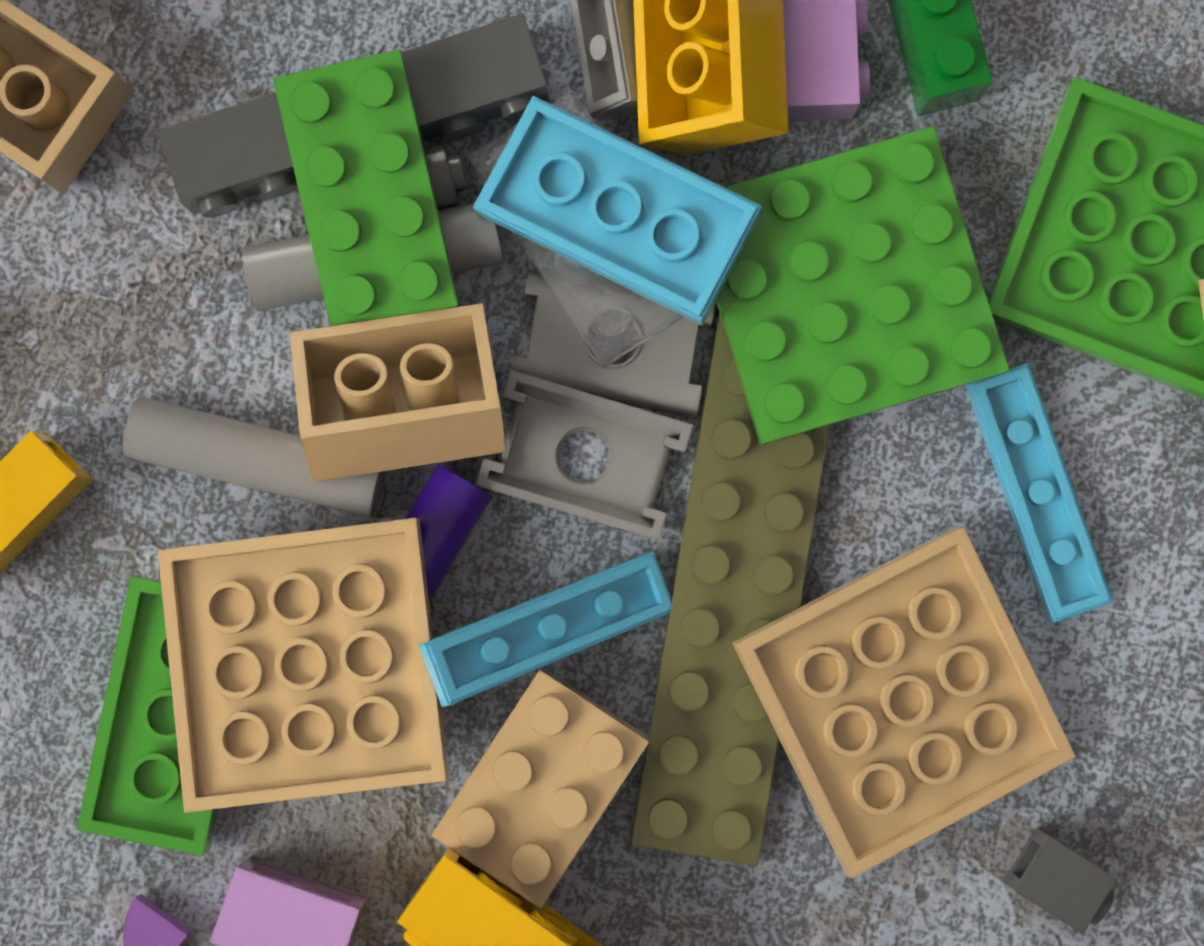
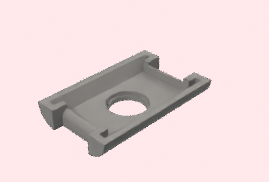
(650, 379)
(636, 444)

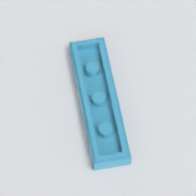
(1039, 494)
(546, 629)

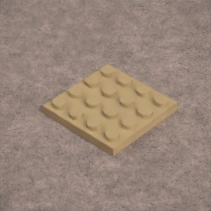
(301, 665)
(904, 700)

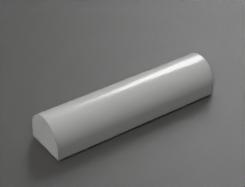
(607, 56)
(287, 273)
(239, 455)

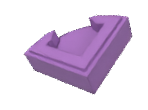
(152, 926)

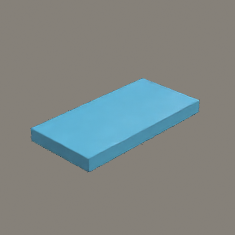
(618, 210)

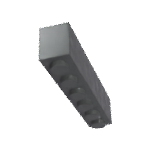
(453, 90)

